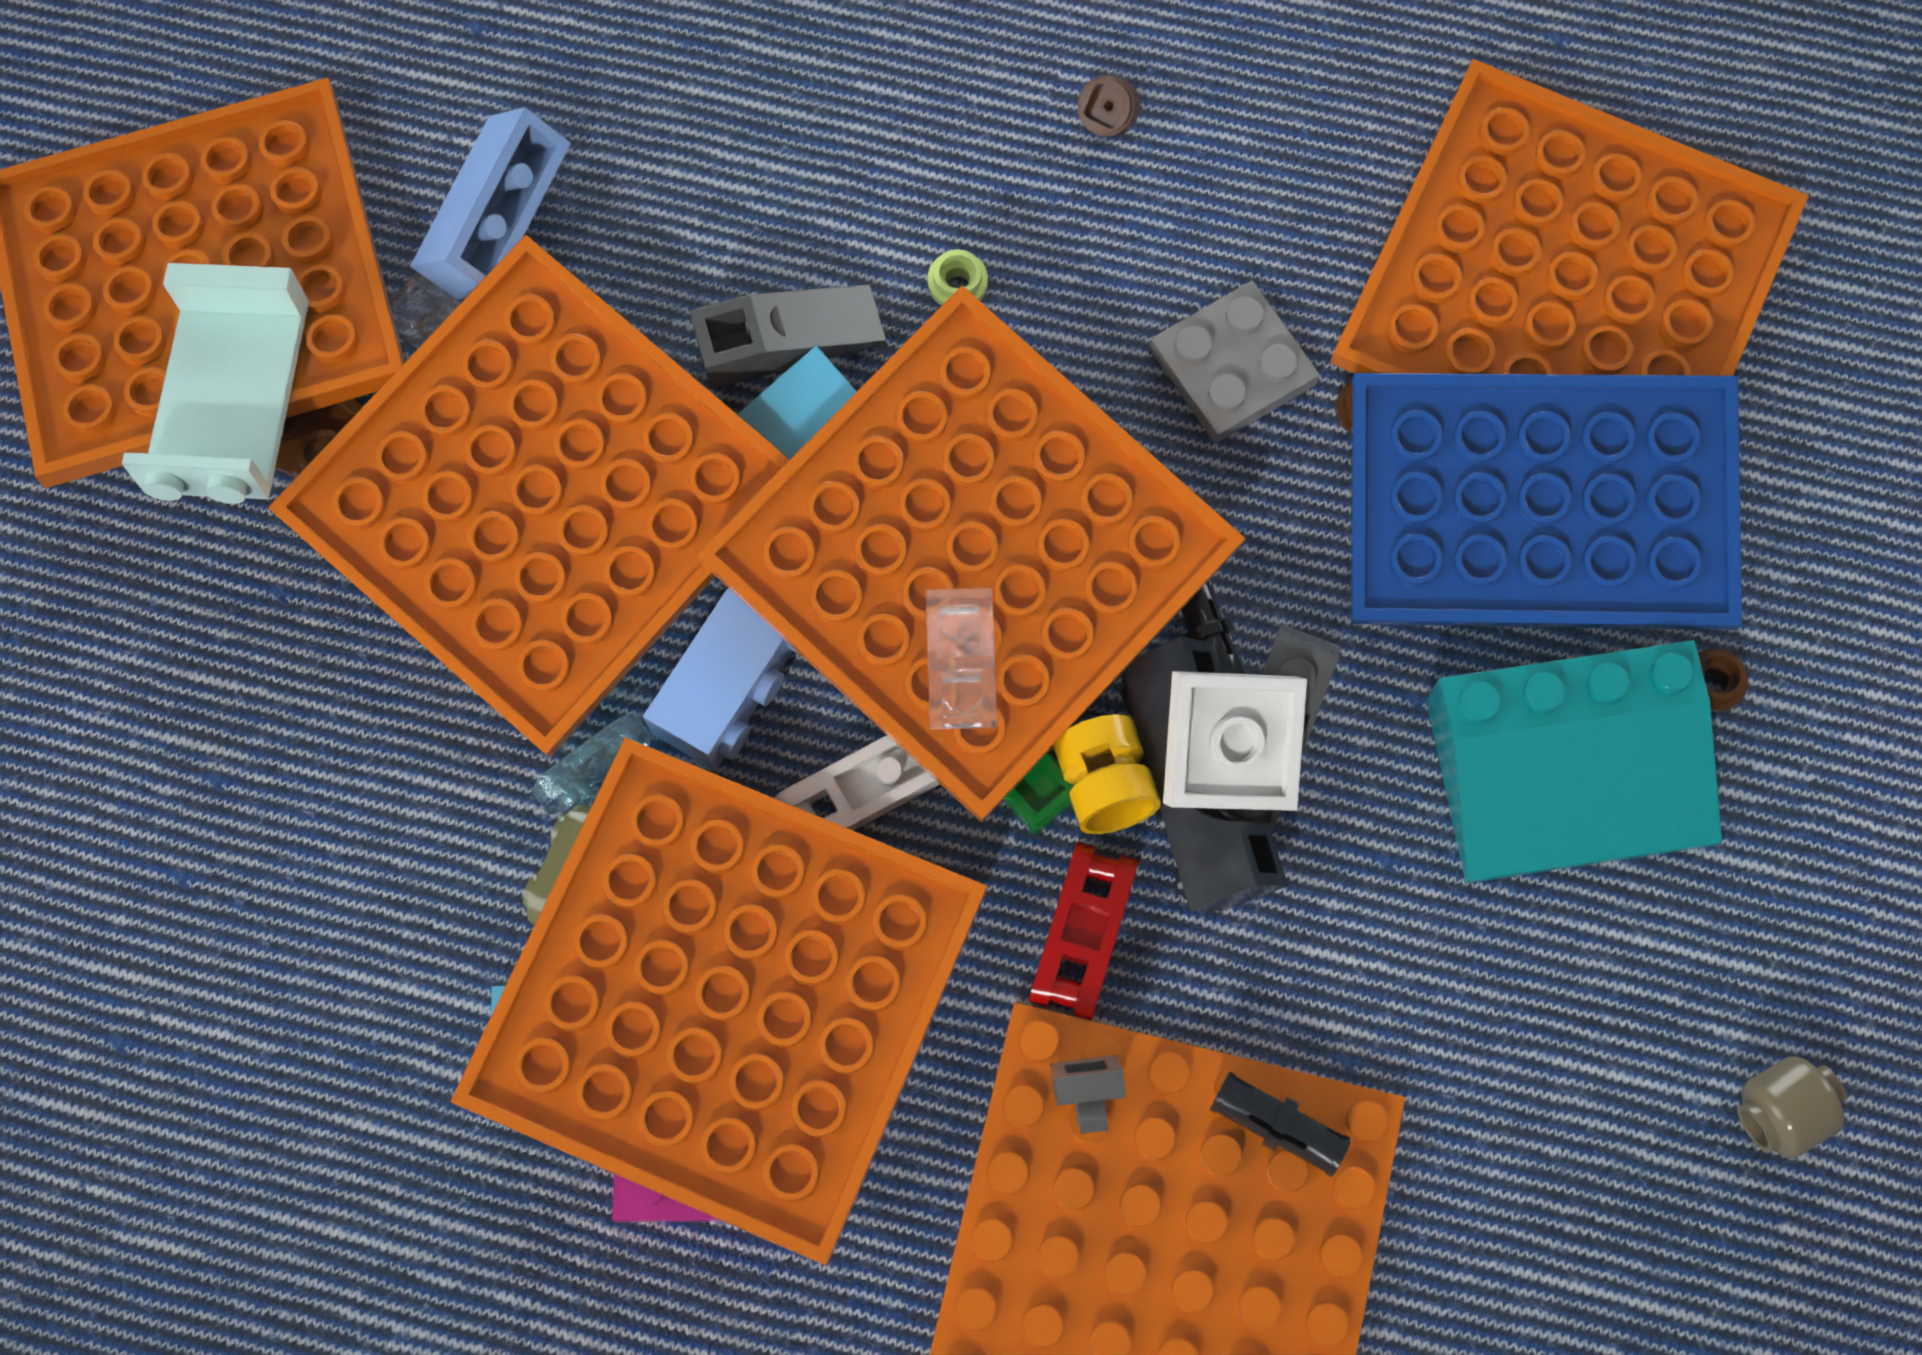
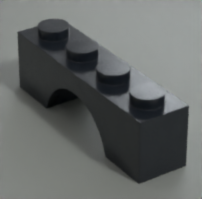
(1215, 853)

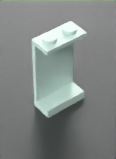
(224, 383)

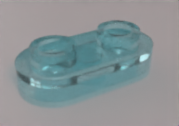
(584, 769)

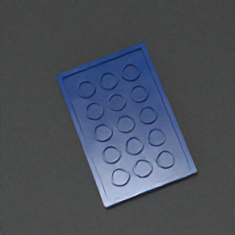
(1546, 501)

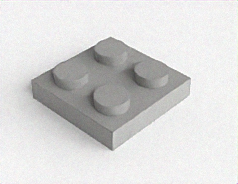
(1234, 361)

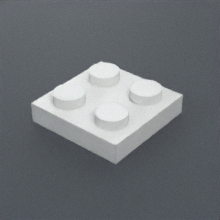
(1234, 741)

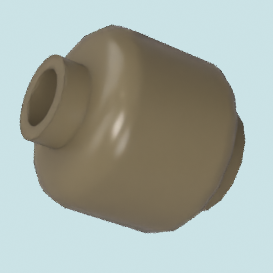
(1792, 1107)

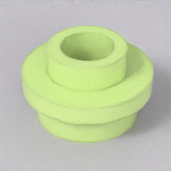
(956, 264)

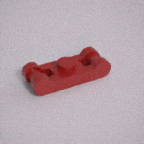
(1084, 930)

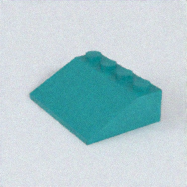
(1577, 761)

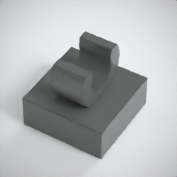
(1087, 1086)

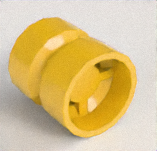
(1109, 783)

